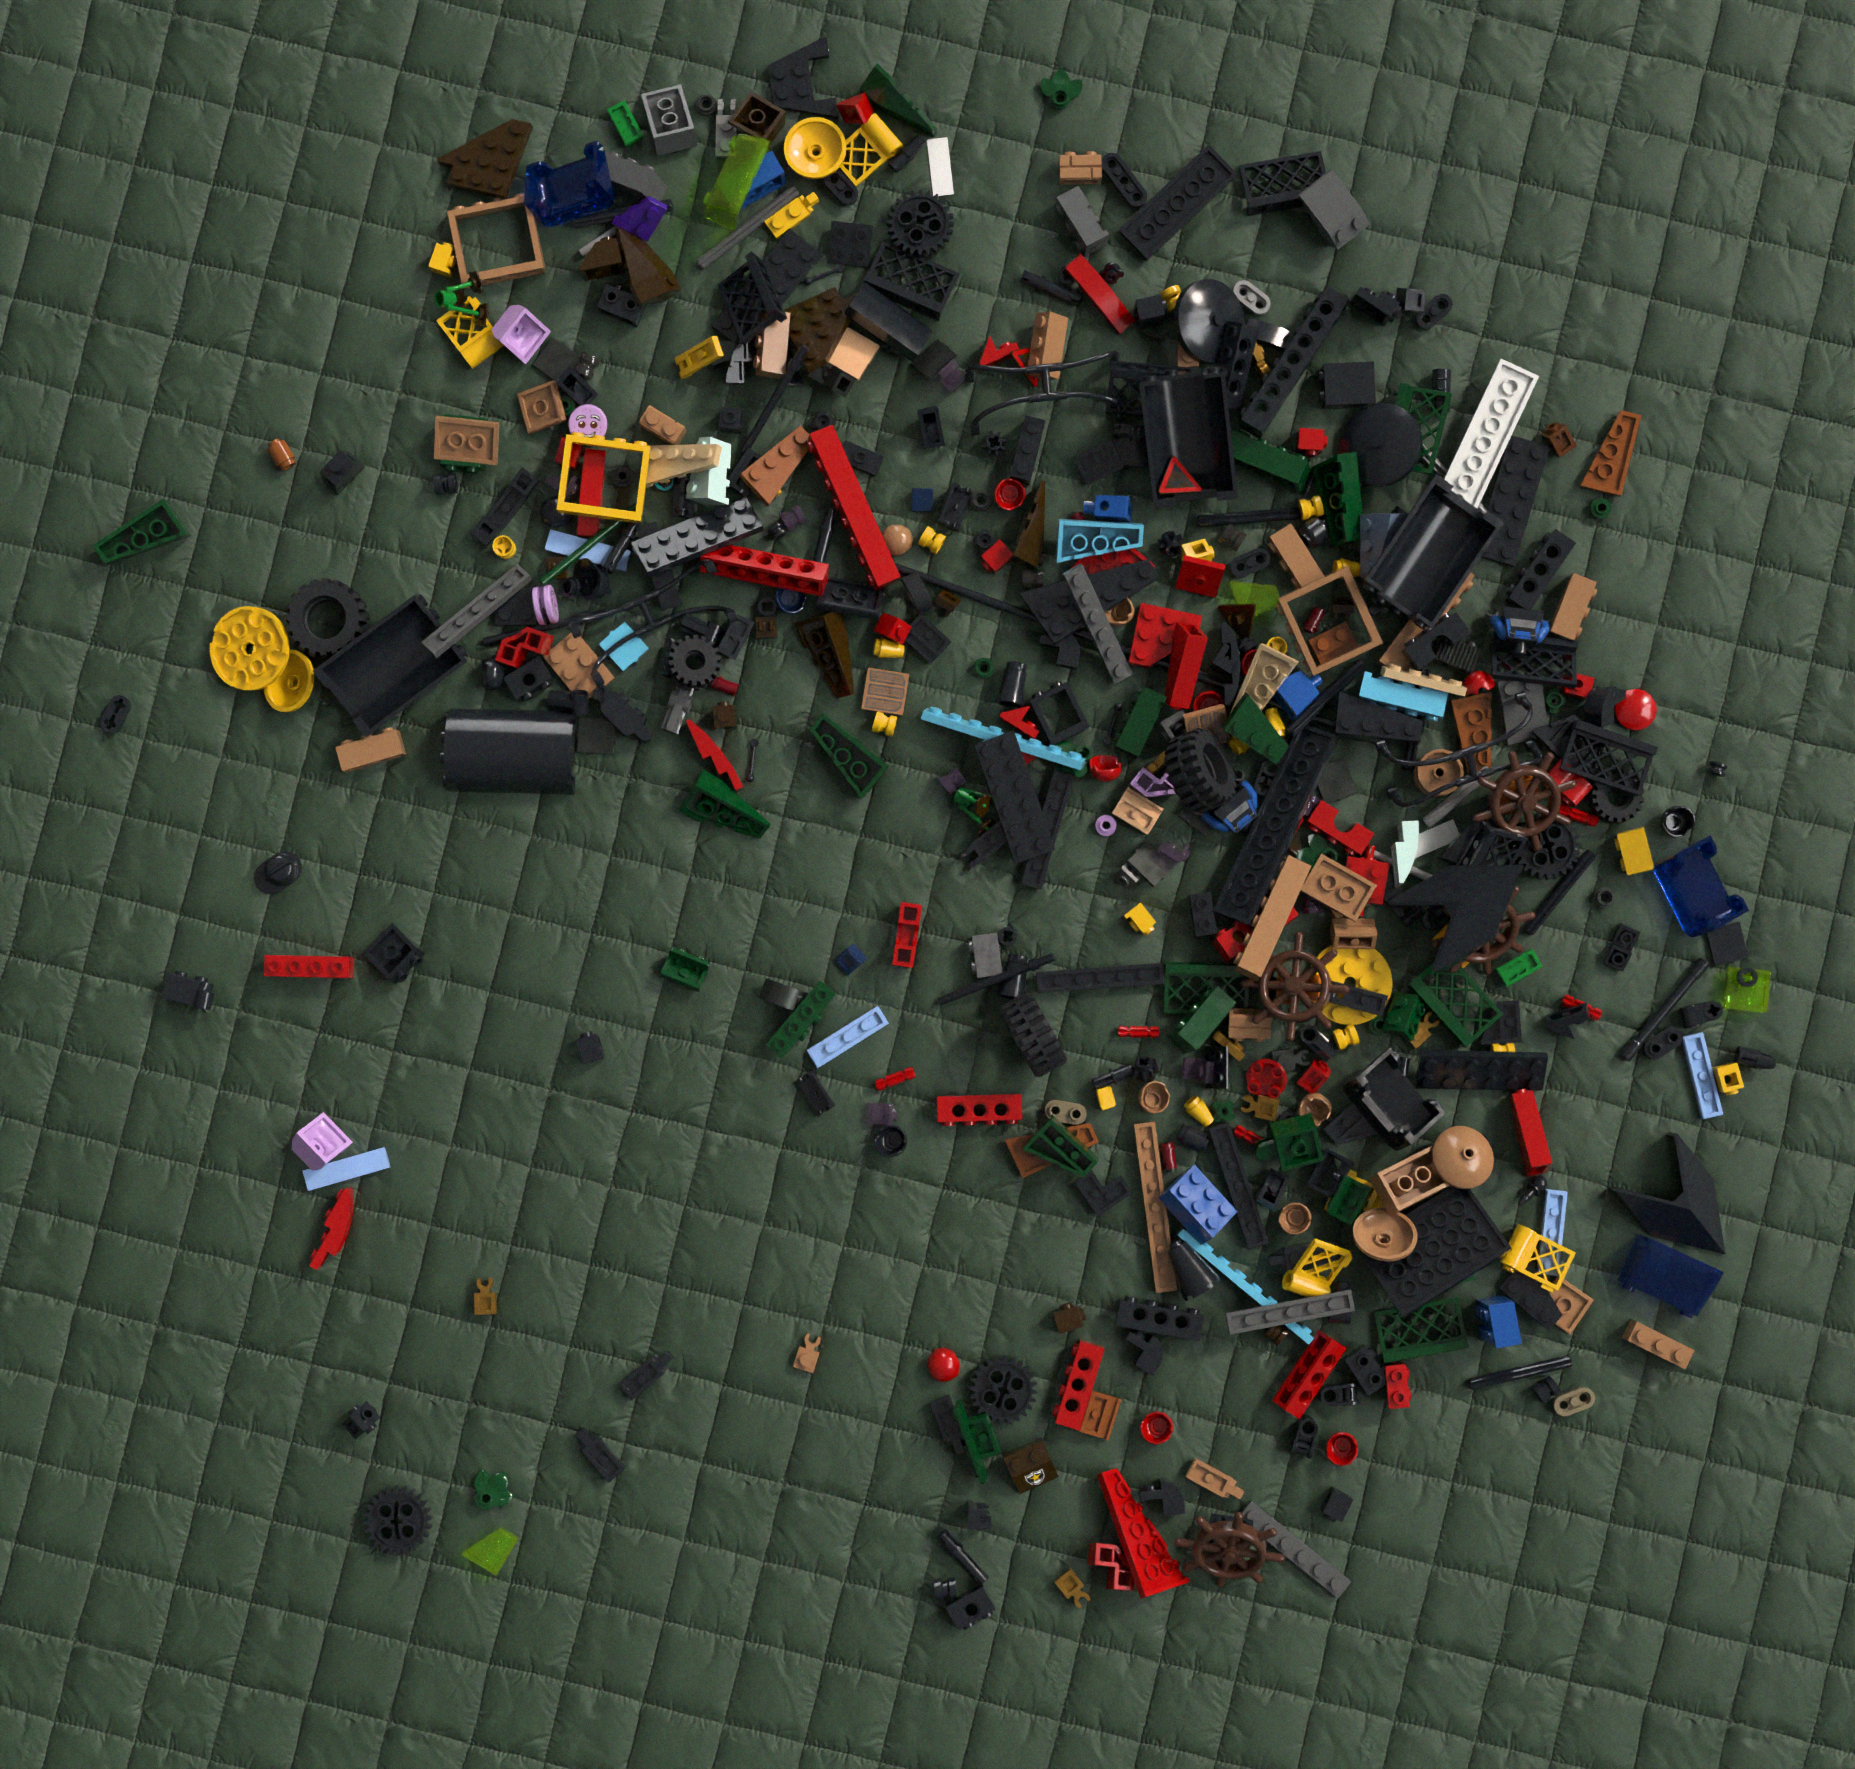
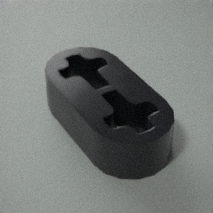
(120, 717)

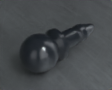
(1537, 1185)

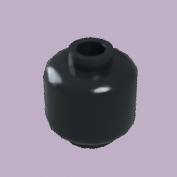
(1313, 532)

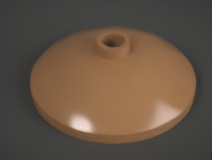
(1453, 1163)
(1384, 1235)

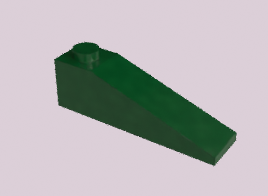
(885, 97)
(716, 802)

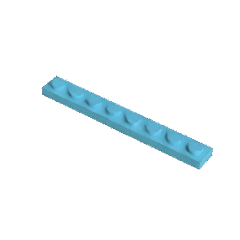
(1029, 746)
(1238, 1278)

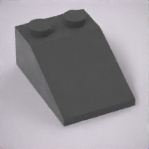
(669, 120)
(1333, 210)
(1513, 714)

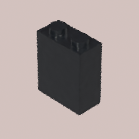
(1347, 385)

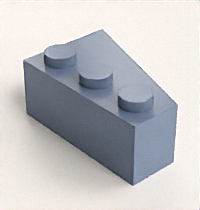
(1375, 535)

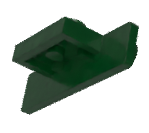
(801, 1019)
(979, 1438)

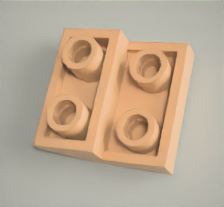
(853, 353)

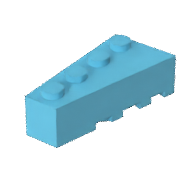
(1090, 538)
(1404, 697)

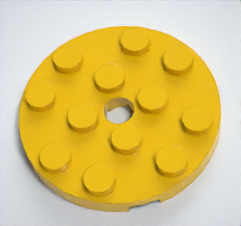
(269, 651)
(1369, 973)

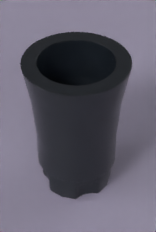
(1012, 685)
(1014, 986)

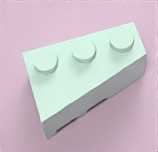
(710, 485)

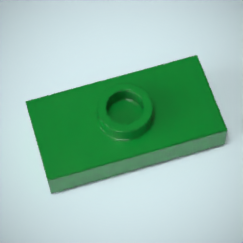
(625, 123)
(1518, 967)

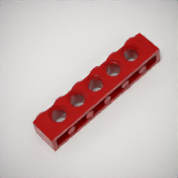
(769, 569)

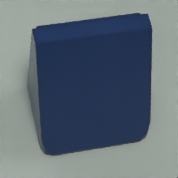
(922, 500)
(850, 959)

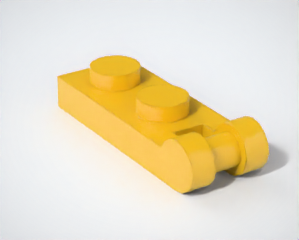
(699, 356)

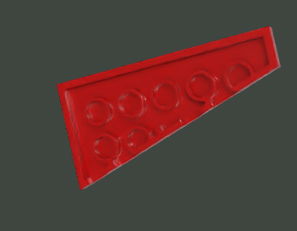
(1141, 1542)

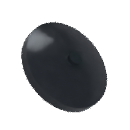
(1203, 316)
(1385, 443)

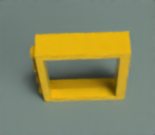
(601, 512)

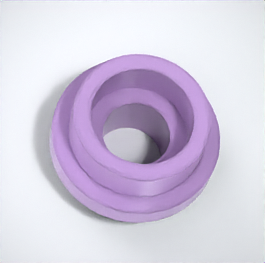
(1105, 832)

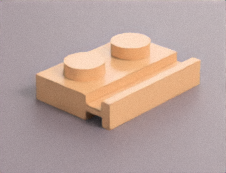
(1137, 811)

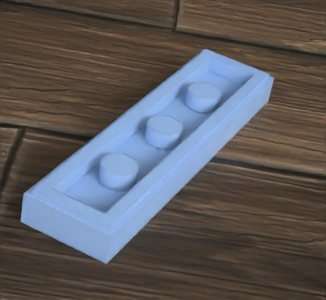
(566, 544)
(847, 1037)
(1702, 1075)
(347, 1168)
(1552, 1227)

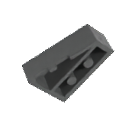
(634, 178)
(1081, 221)

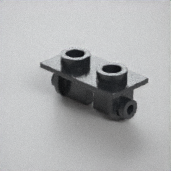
(681, 506)

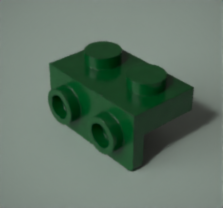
(685, 969)
(1404, 1015)
(1349, 1200)

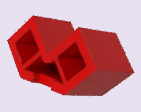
(515, 648)
(1118, 1574)

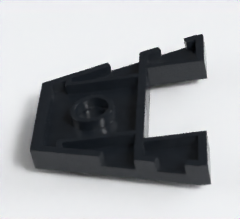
(792, 81)
(745, 354)

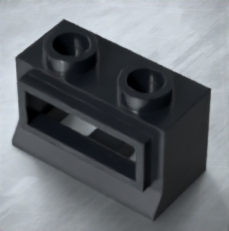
(1317, 1176)

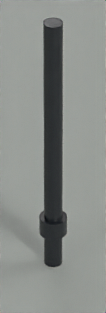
(793, 366)
(561, 623)
(1032, 965)

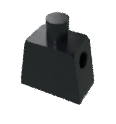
(341, 471)

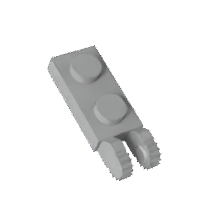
(724, 131)

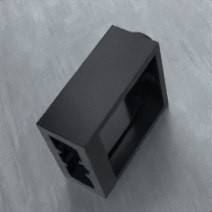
(1069, 732)

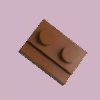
(1333, 643)
(1100, 1415)

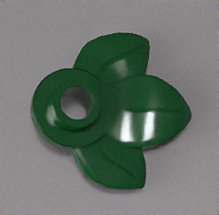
(1061, 87)
(1084, 750)
(1316, 847)
(494, 1487)

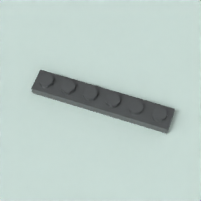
(476, 611)
(1097, 623)
(1289, 1311)
(1297, 1551)

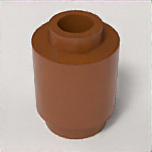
(281, 454)

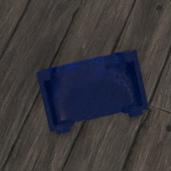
(571, 189)
(1697, 890)
(1669, 1275)

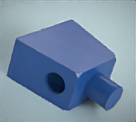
(1119, 508)
(1297, 693)

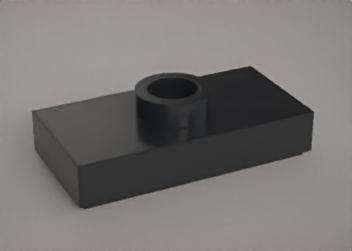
(863, 458)

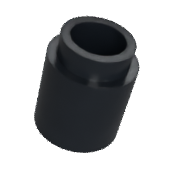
(1192, 1138)

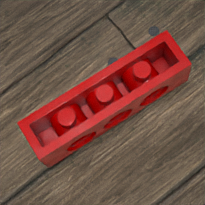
(1229, 947)
(308, 966)
(946, 1103)
(1309, 1374)
(1074, 1417)

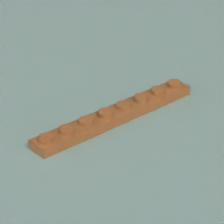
(1154, 1209)

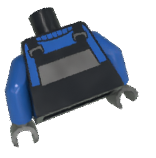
(1519, 628)
(1237, 813)

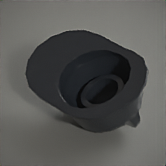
(592, 580)
(277, 872)

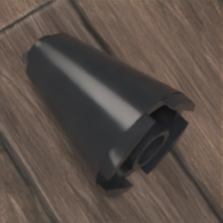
(1190, 1270)

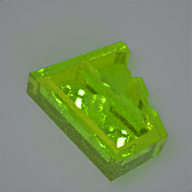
(1261, 595)
(492, 1550)

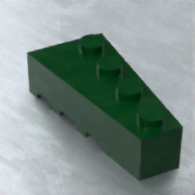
(1271, 461)
(1341, 497)
(145, 532)
(851, 756)

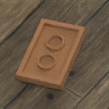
(466, 440)
(574, 663)
(1338, 888)

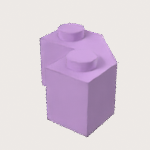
(1150, 786)

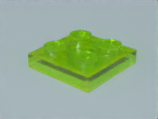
(1747, 998)

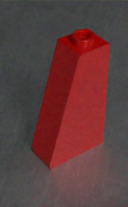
(1184, 664)
(1530, 1133)

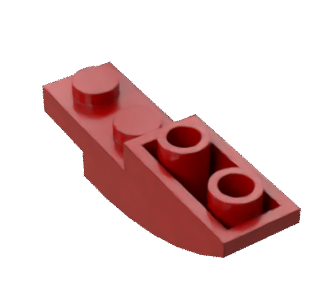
(339, 1222)

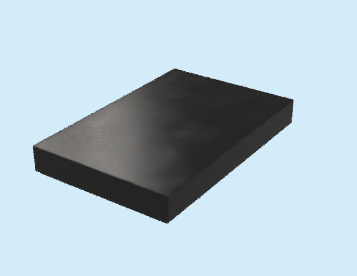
(851, 598)

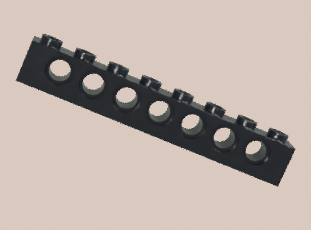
(1257, 424)

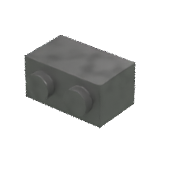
(986, 955)

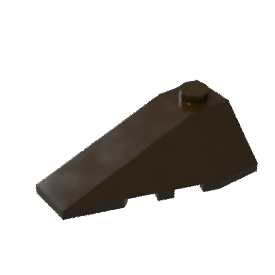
(649, 276)
(1031, 542)
(828, 642)

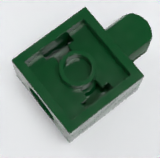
(1291, 1152)

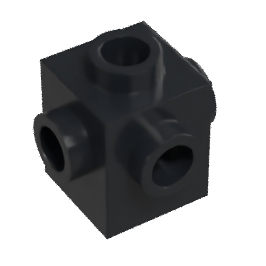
(361, 1420)

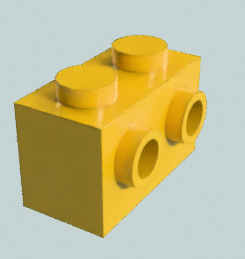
(1634, 851)

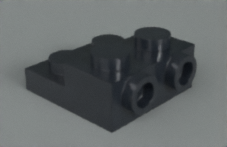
(1380, 309)
(394, 954)

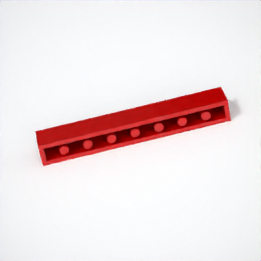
(853, 507)

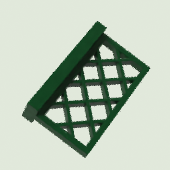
(1404, 400)
(1201, 970)
(1444, 1015)
(1427, 1348)

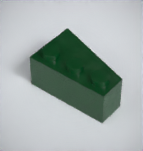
(1139, 722)
(1254, 729)
(1201, 1020)
(1061, 1147)

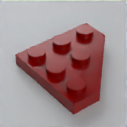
(1110, 560)
(1155, 633)

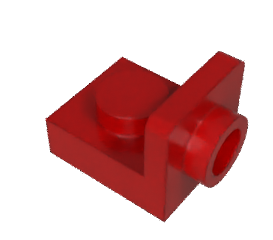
(1314, 1076)

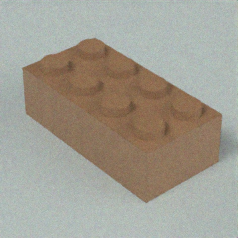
(1408, 1182)

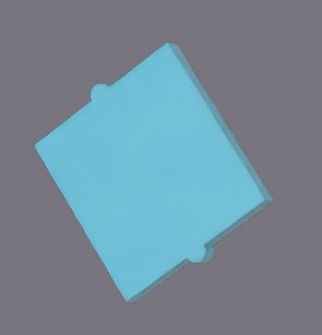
(626, 653)

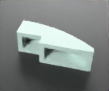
(1404, 851)

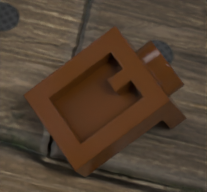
(1559, 438)

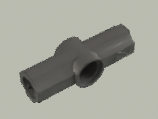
(678, 706)

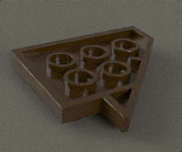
(489, 161)
(819, 326)

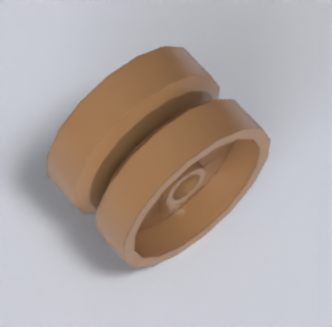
(1426, 778)

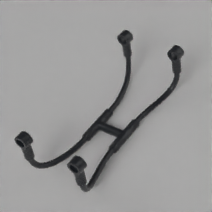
(1047, 394)
(651, 623)
(1468, 753)

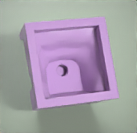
(520, 332)
(319, 1142)

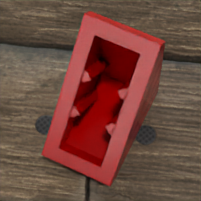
(855, 109)

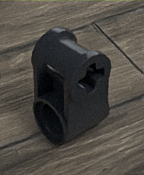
(1697, 1014)
(1343, 1394)
(1304, 1441)

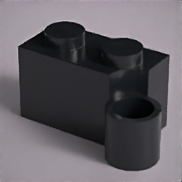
(188, 990)

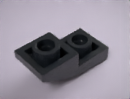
(1270, 334)
(1621, 947)

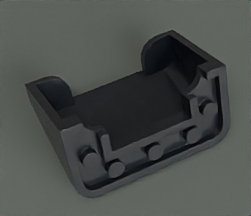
(1392, 1101)

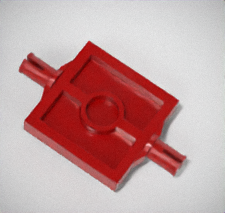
(1373, 871)

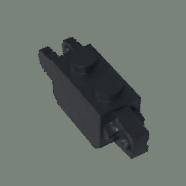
(621, 714)
(1290, 1255)

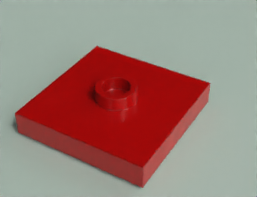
(1200, 576)

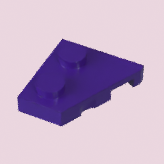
(641, 218)

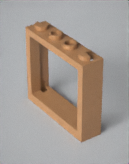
(503, 273)
(1292, 627)

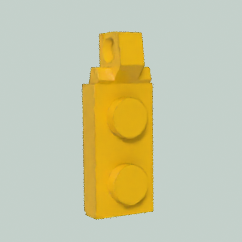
(791, 215)

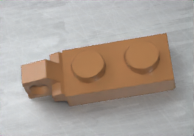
(1213, 1479)

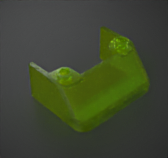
(735, 179)

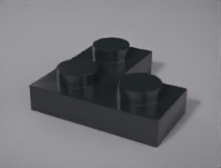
(1102, 1197)

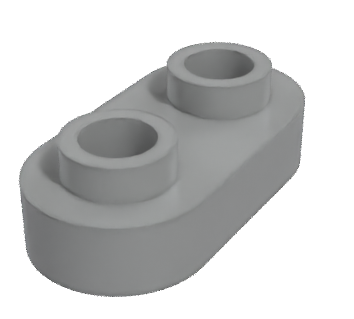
(1252, 297)

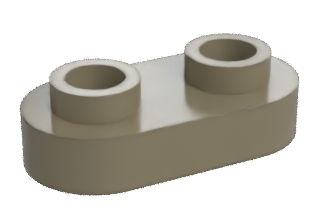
(1065, 1111)
(1573, 1402)

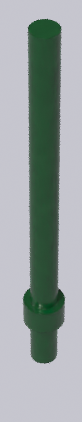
(583, 549)

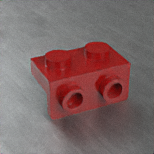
(1397, 1385)

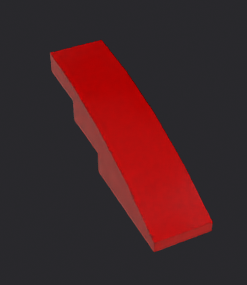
(1100, 294)
(591, 489)
(709, 749)

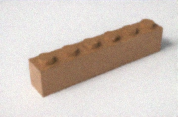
(1393, 653)
(1272, 918)

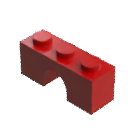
(1323, 821)
(907, 935)

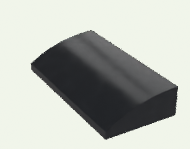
(888, 322)

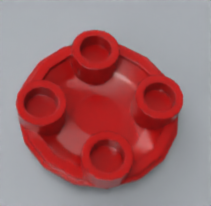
(1636, 710)
(1266, 1078)

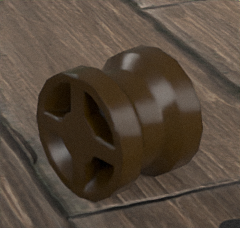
(1276, 1333)

